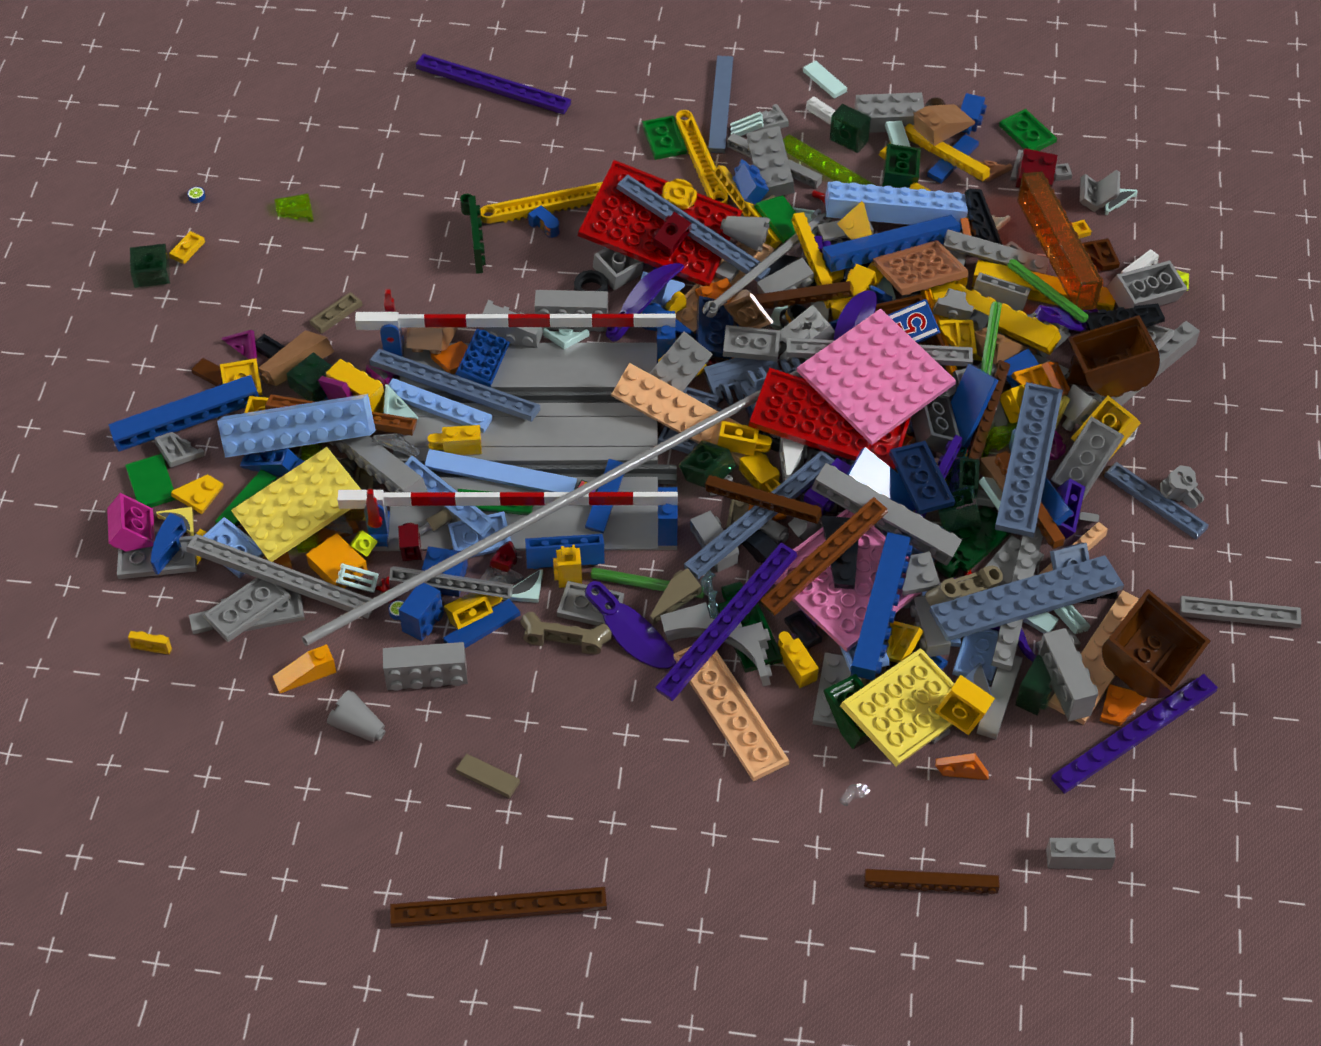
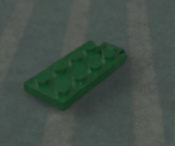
(469, 208)
(975, 544)
(754, 616)

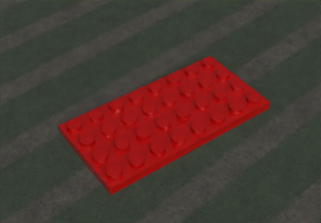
(800, 414)

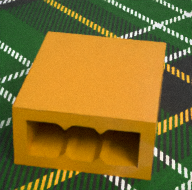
(330, 554)

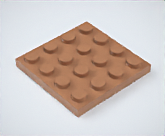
(920, 267)

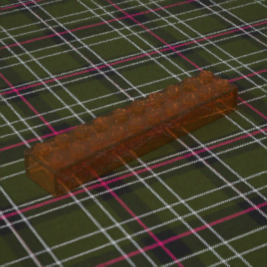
(1059, 241)

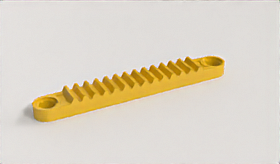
(700, 156)
(550, 201)

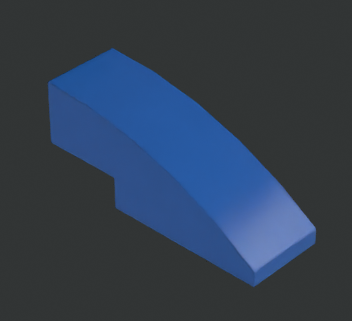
(167, 542)

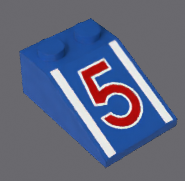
(917, 321)

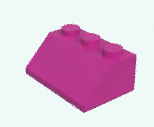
(130, 524)

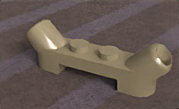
(954, 588)
(590, 640)

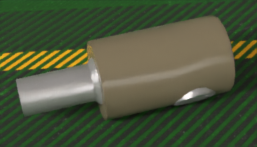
(436, 521)

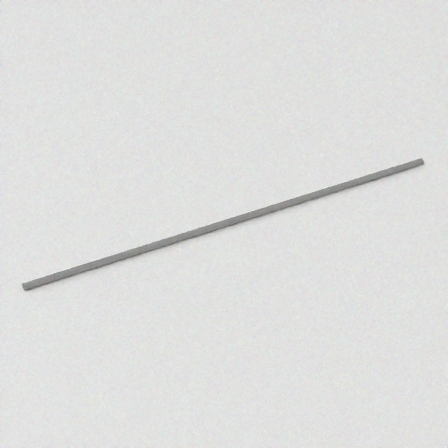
(528, 520)

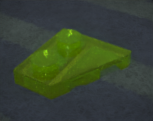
(294, 207)
(998, 438)

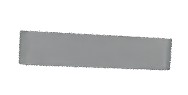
(1001, 691)

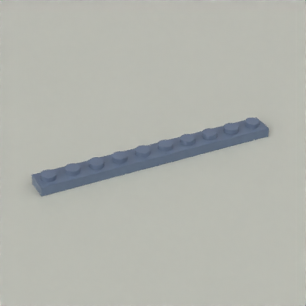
(698, 232)
(455, 385)
(755, 518)

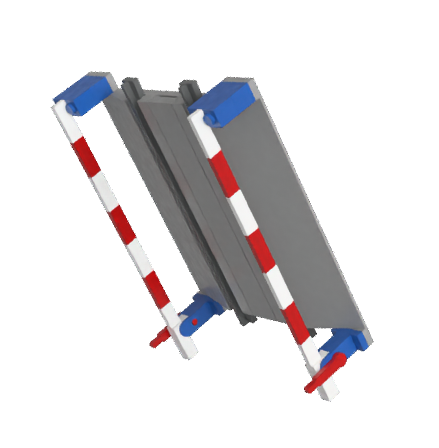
(568, 437)

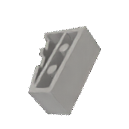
(515, 335)

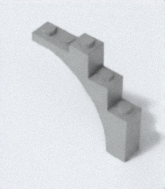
(748, 639)

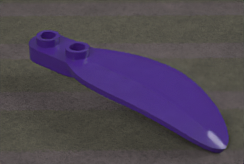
(643, 294)
(855, 312)
(1060, 316)
(631, 629)

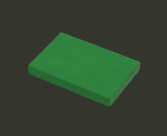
(1027, 131)
(664, 137)
(780, 216)
(150, 481)

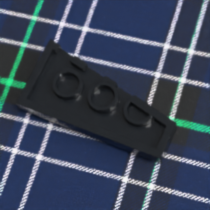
(979, 216)
(1150, 315)
(844, 567)

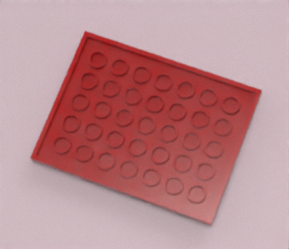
(629, 227)

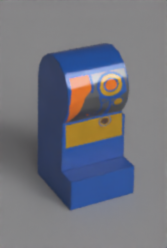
(545, 221)

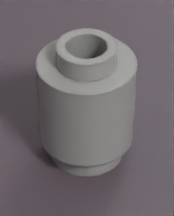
(775, 531)

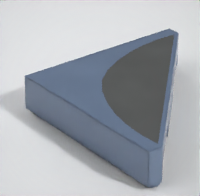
(979, 678)

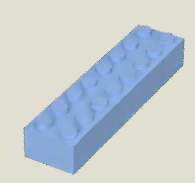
(893, 204)
(296, 425)

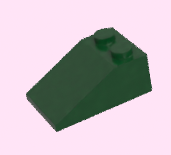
(901, 166)
(835, 696)

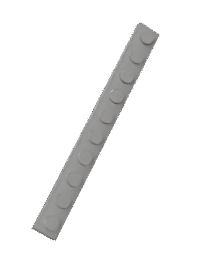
(941, 354)
(276, 574)
(1010, 632)

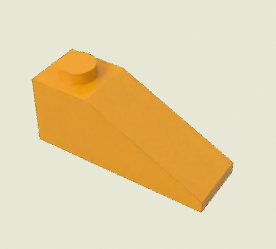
(305, 669)

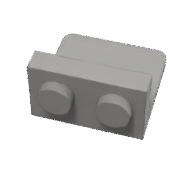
(1098, 194)

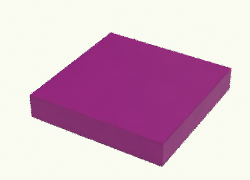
(334, 388)

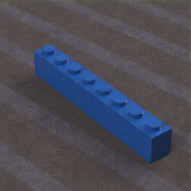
(864, 249)
(182, 413)
(880, 606)

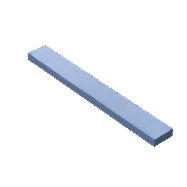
(499, 472)

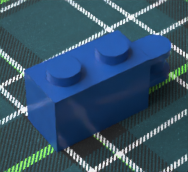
(974, 108)
(750, 182)

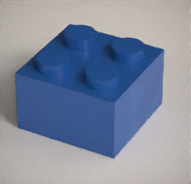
(437, 555)
(421, 611)

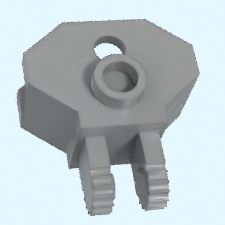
(1182, 487)

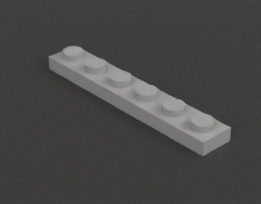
(993, 251)
(1240, 612)

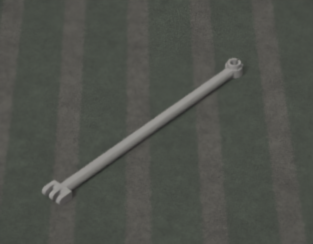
(762, 266)

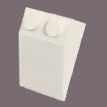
(791, 457)

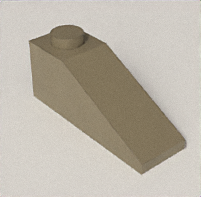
(679, 591)

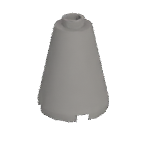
(747, 230)
(356, 718)

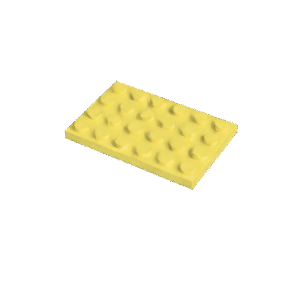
(295, 505)
(901, 705)

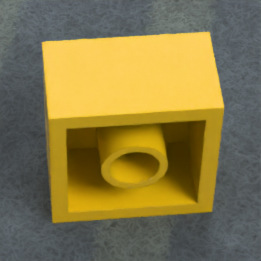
(964, 705)

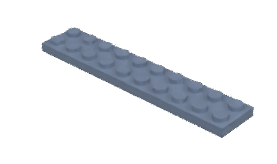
(1029, 460)
(1026, 598)

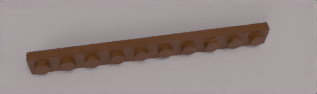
(498, 907)

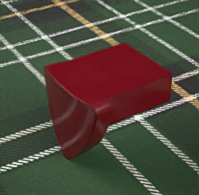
(504, 557)

